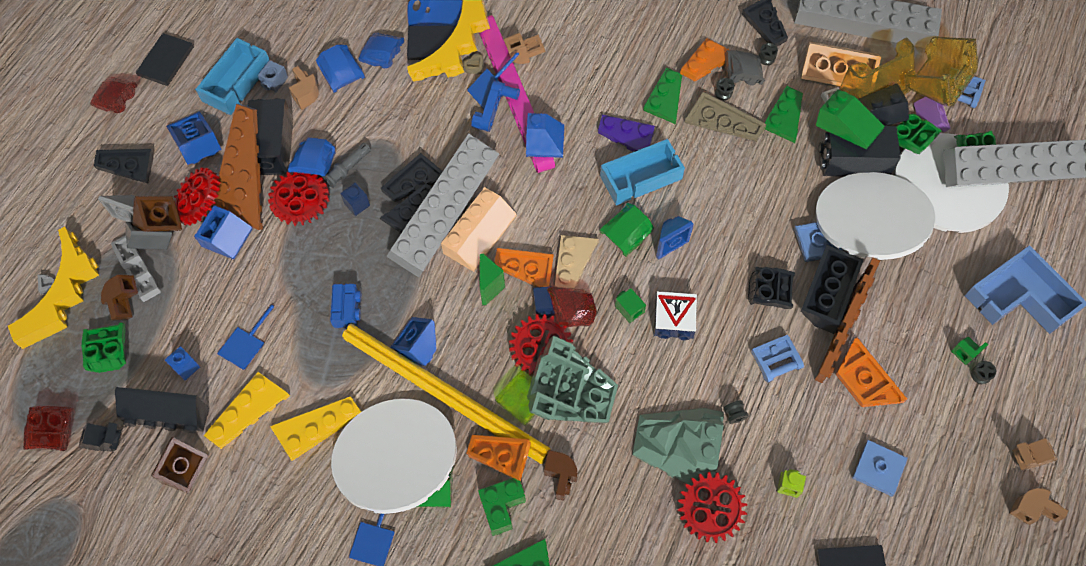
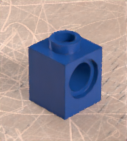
(182, 363)

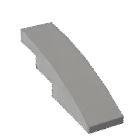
(134, 265)

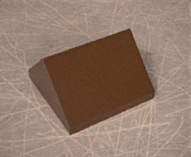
(155, 214)
(179, 465)

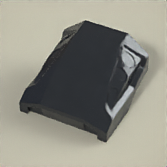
(771, 287)

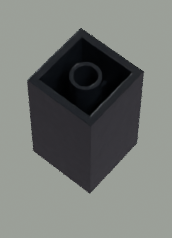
(273, 135)
(846, 158)

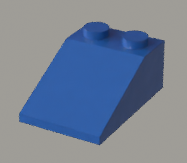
(194, 138)

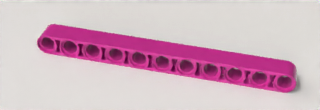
(520, 108)

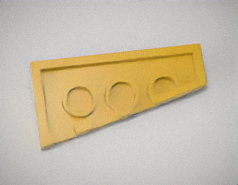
(250, 404)
(309, 429)

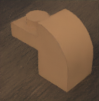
(525, 48)
(306, 90)
(1034, 454)
(1034, 503)

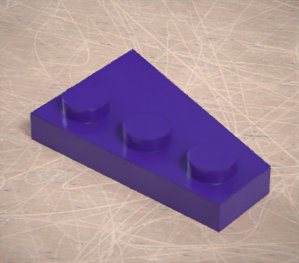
(629, 133)

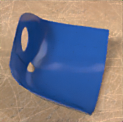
(440, 14)

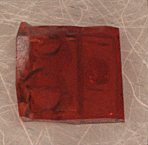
(113, 94)
(572, 306)
(47, 428)

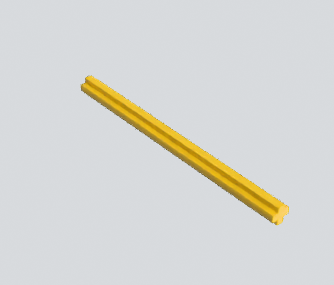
(442, 390)

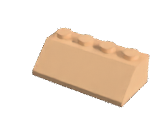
(830, 63)
(478, 229)

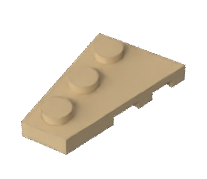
(572, 259)

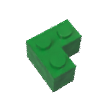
(497, 500)

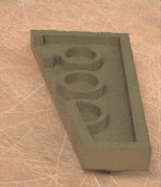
(721, 117)

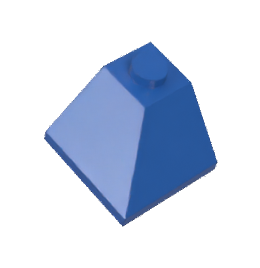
(544, 136)
(674, 235)
(417, 341)

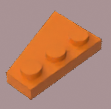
(527, 266)
(500, 453)

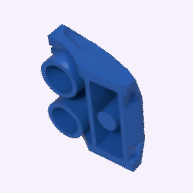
(381, 50)
(339, 67)
(313, 157)

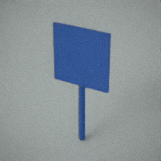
(481, 87)
(243, 346)
(372, 543)

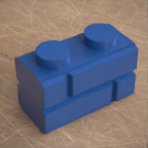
(345, 305)

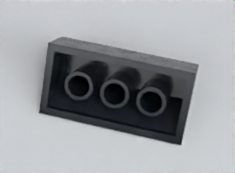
(831, 288)
(160, 409)

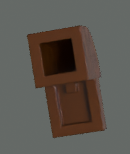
(116, 295)
(562, 467)

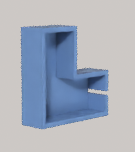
(1029, 283)

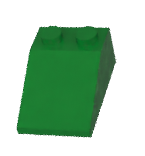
(849, 119)

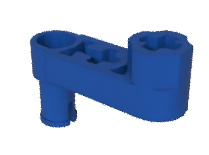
(498, 89)

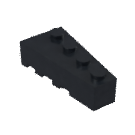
(887, 105)

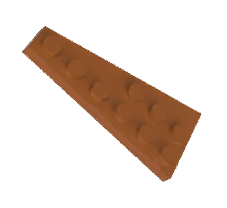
(240, 169)
(850, 316)

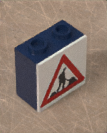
(675, 315)

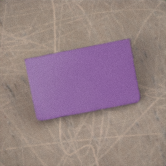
(933, 112)

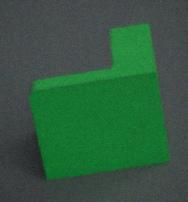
(967, 350)

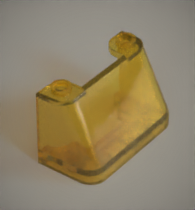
(946, 71)
(862, 80)

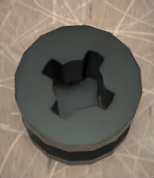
(768, 53)
(728, 86)
(985, 368)
(736, 412)

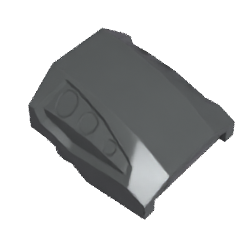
(744, 67)

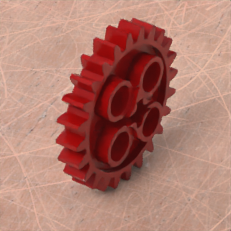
(196, 195)
(298, 197)
(524, 340)
(708, 526)

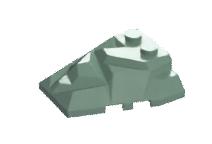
(569, 386)
(681, 442)

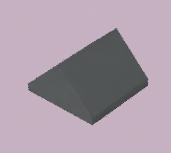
(146, 240)

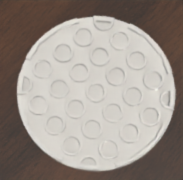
(955, 207)
(875, 215)
(394, 455)

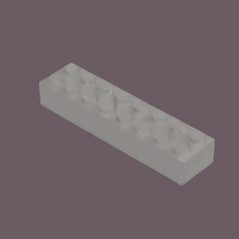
(872, 19)
(1015, 163)
(442, 205)

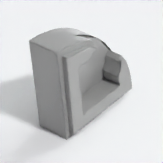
(44, 283)

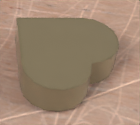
(474, 64)

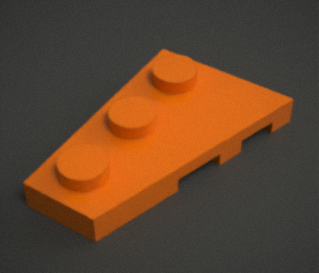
(704, 60)

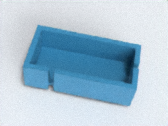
(232, 76)
(642, 172)

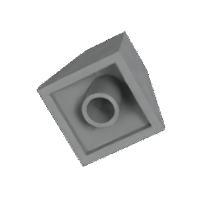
(119, 206)

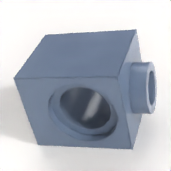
(272, 76)

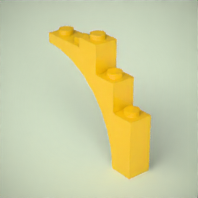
(461, 42)
(49, 314)

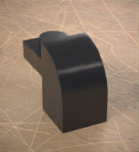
(100, 437)

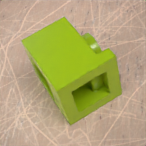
(791, 483)

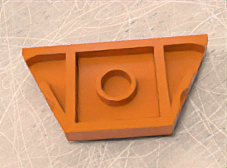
(867, 379)

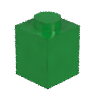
(630, 305)

